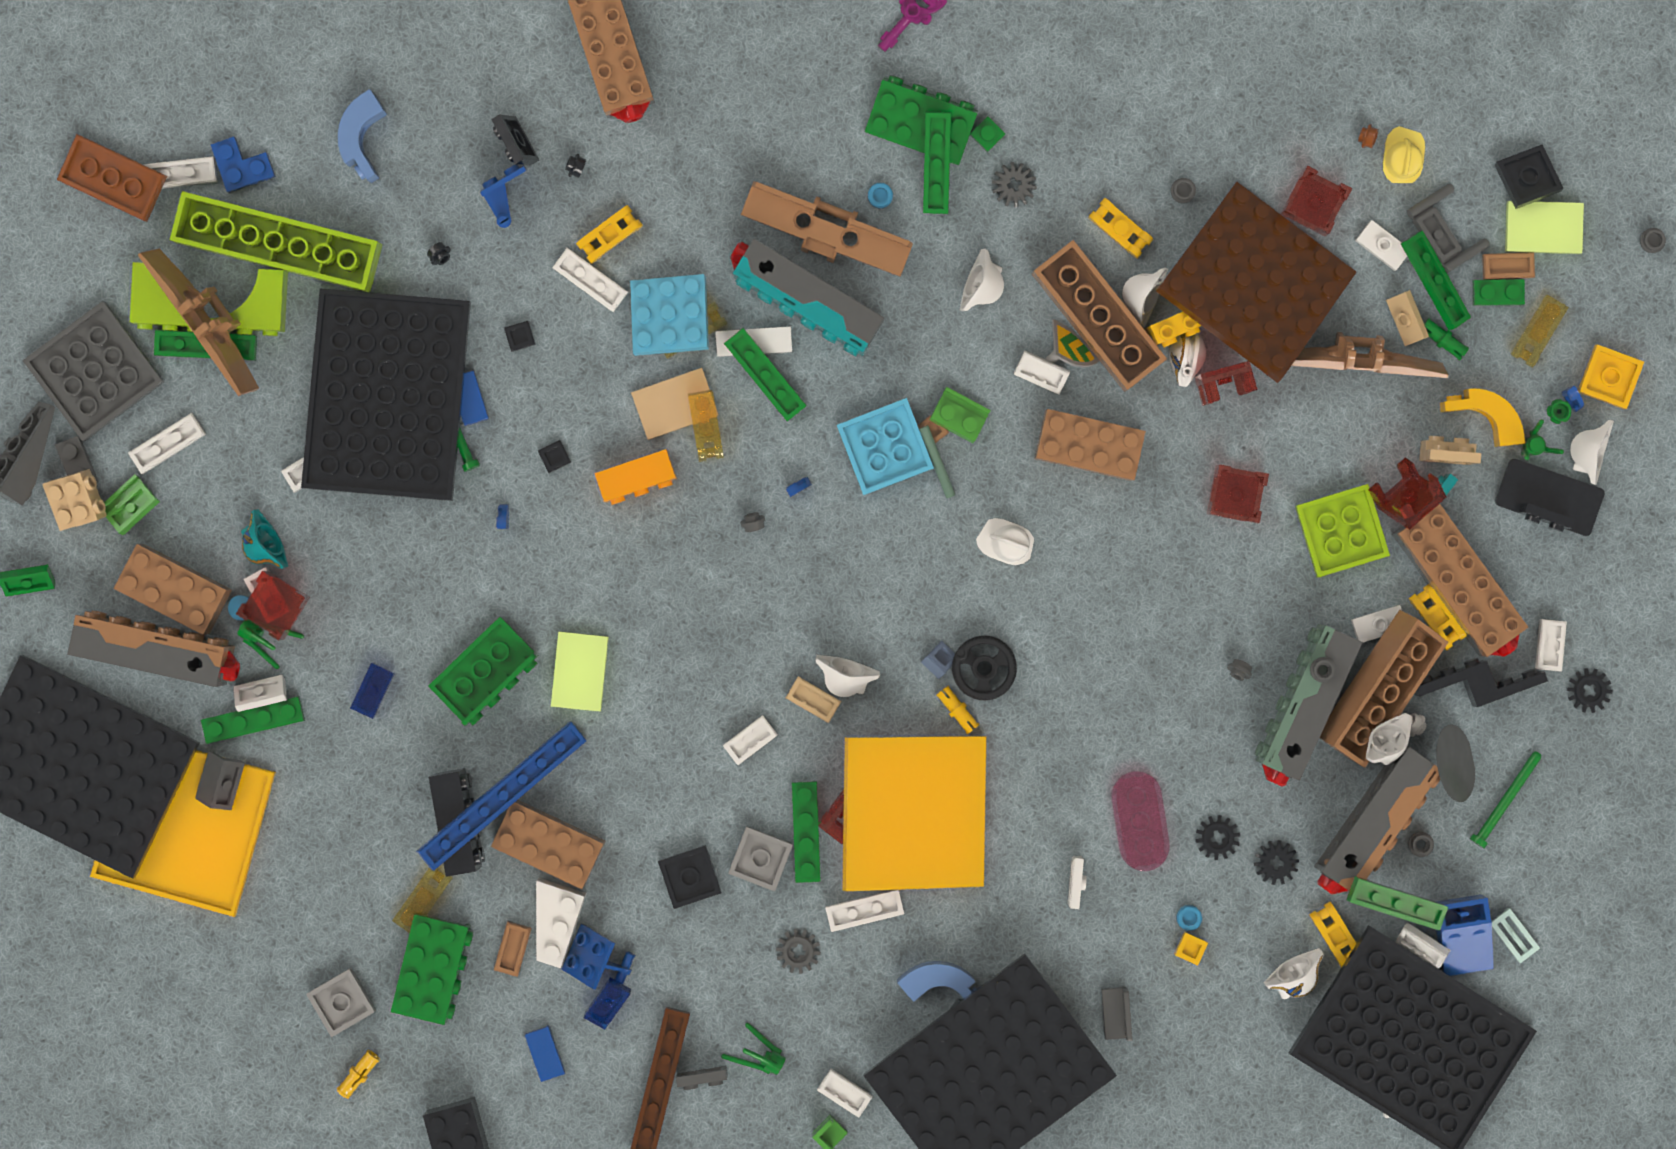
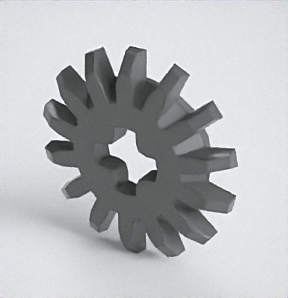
(1004, 180)
(803, 960)

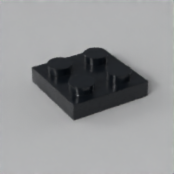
(517, 144)
(1529, 176)
(689, 877)

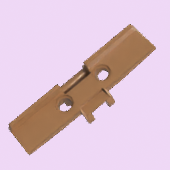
(823, 237)
(211, 333)
(1379, 360)

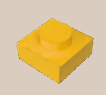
(1191, 948)

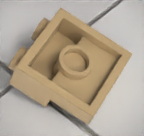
(1449, 452)
(75, 499)

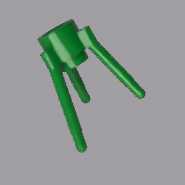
(1536, 444)
(253, 634)
(769, 1062)

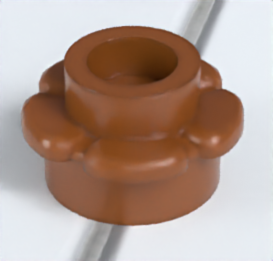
(1368, 136)

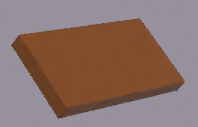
(111, 177)

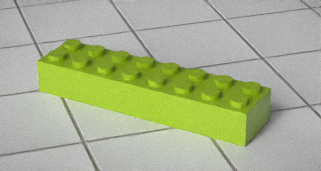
(276, 242)

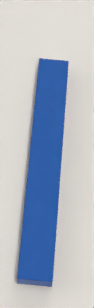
(501, 796)

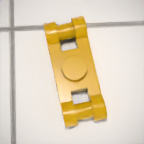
(1120, 228)
(609, 234)
(1437, 616)
(1335, 934)

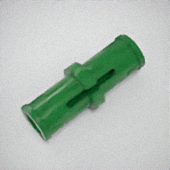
(1445, 339)

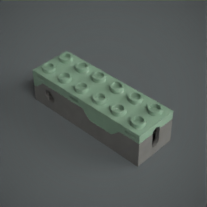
(1305, 705)

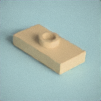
(1407, 318)
(813, 699)

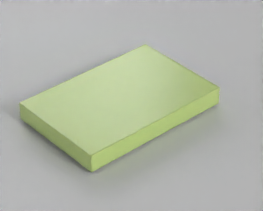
(1545, 228)
(579, 671)

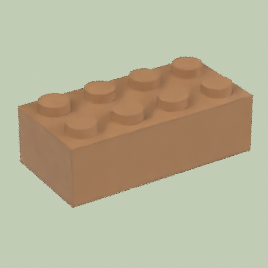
(1090, 445)
(172, 589)
(548, 843)

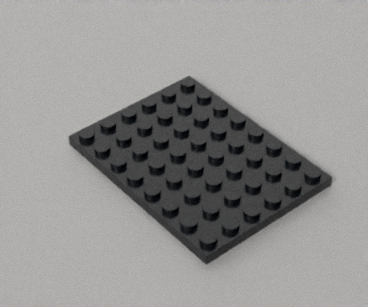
(386, 394)
(86, 766)
(1412, 1041)
(992, 1067)

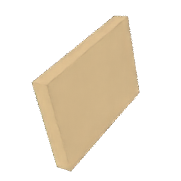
(666, 404)

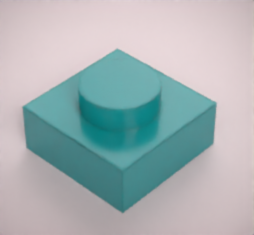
(1447, 482)

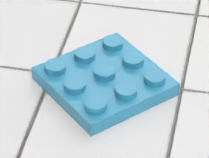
(669, 315)
(885, 446)

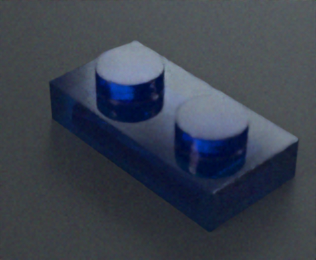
(372, 690)
(607, 1003)

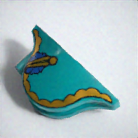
(262, 542)

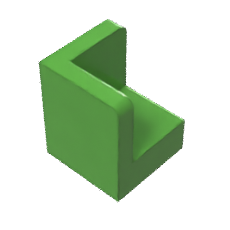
(829, 1133)

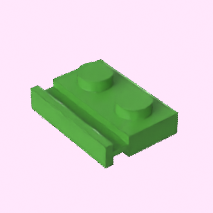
(959, 415)
(129, 504)

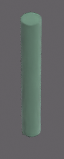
(937, 461)

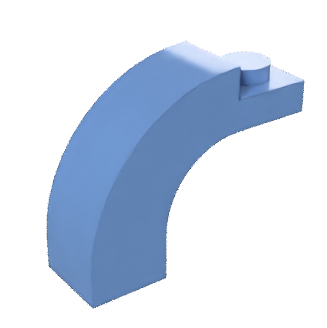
(351, 131)
(933, 974)

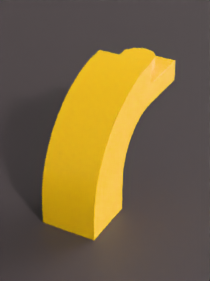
(1499, 412)

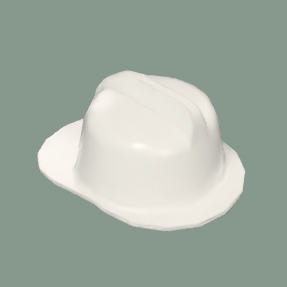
(1005, 541)

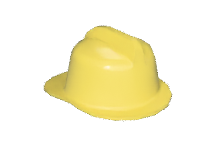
(1403, 155)

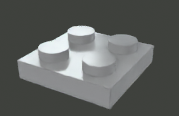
(760, 858)
(341, 1002)

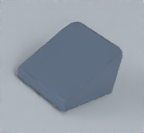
(939, 660)

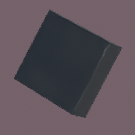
(519, 336)
(554, 456)

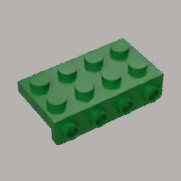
(901, 112)
(484, 672)
(431, 969)

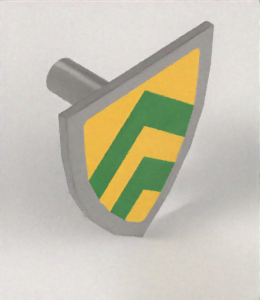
(1070, 347)

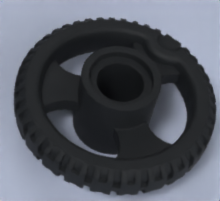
(965, 656)

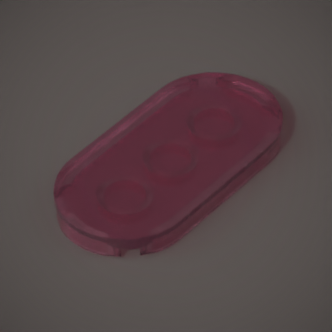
(1140, 821)

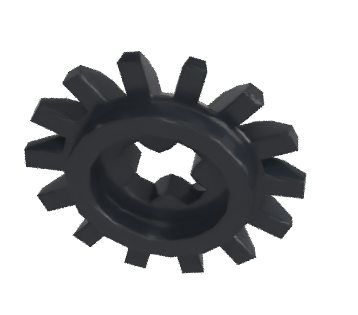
(1600, 690)
(1227, 841)
(1268, 869)

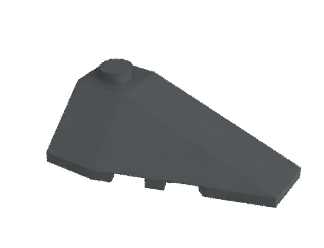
(24, 454)

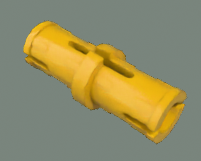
(957, 709)
(358, 1074)

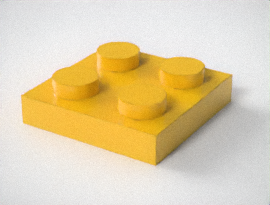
(1610, 376)

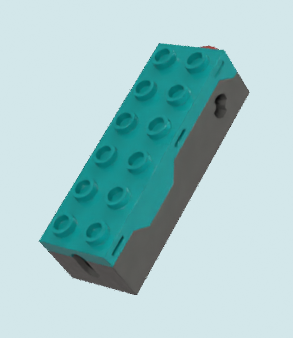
(805, 296)

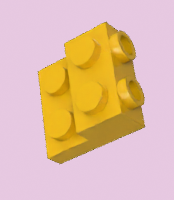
(1168, 329)

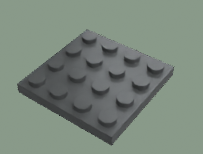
(93, 371)

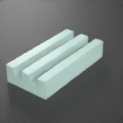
(1526, 952)

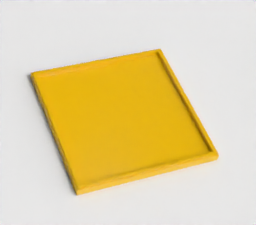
(914, 812)
(200, 850)

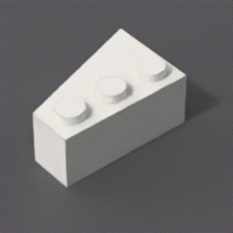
(556, 920)

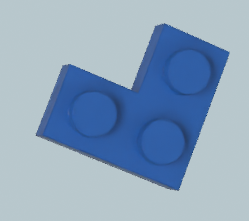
(238, 172)

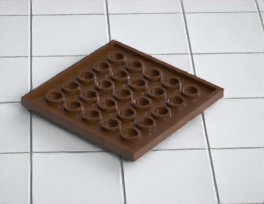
(1256, 282)

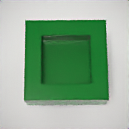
(987, 134)

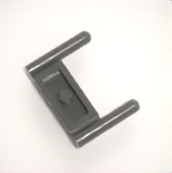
(1445, 245)

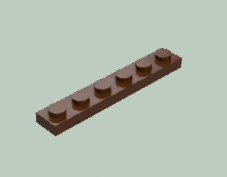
(660, 1079)

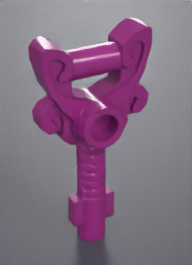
(911, 14)

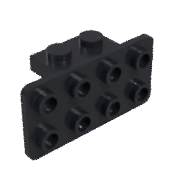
(1549, 497)

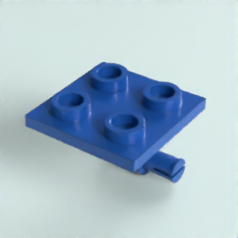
(496, 194)
(590, 957)

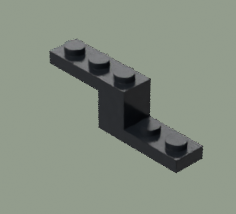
(1480, 682)

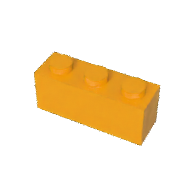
(636, 477)

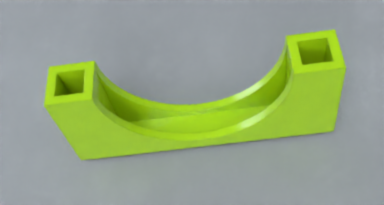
(260, 312)

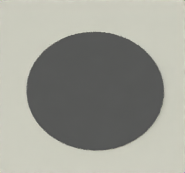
(1455, 763)

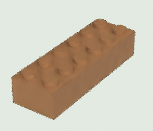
(1098, 316)
(1382, 685)

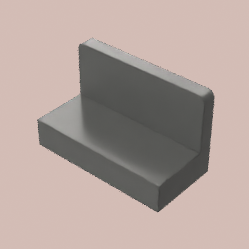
(219, 781)
(1116, 1013)

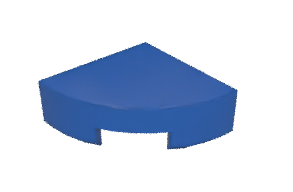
(1572, 396)
(797, 487)
(502, 520)

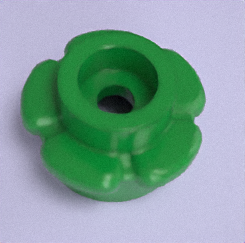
(1565, 413)

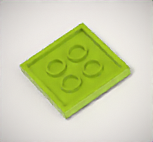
(1342, 530)

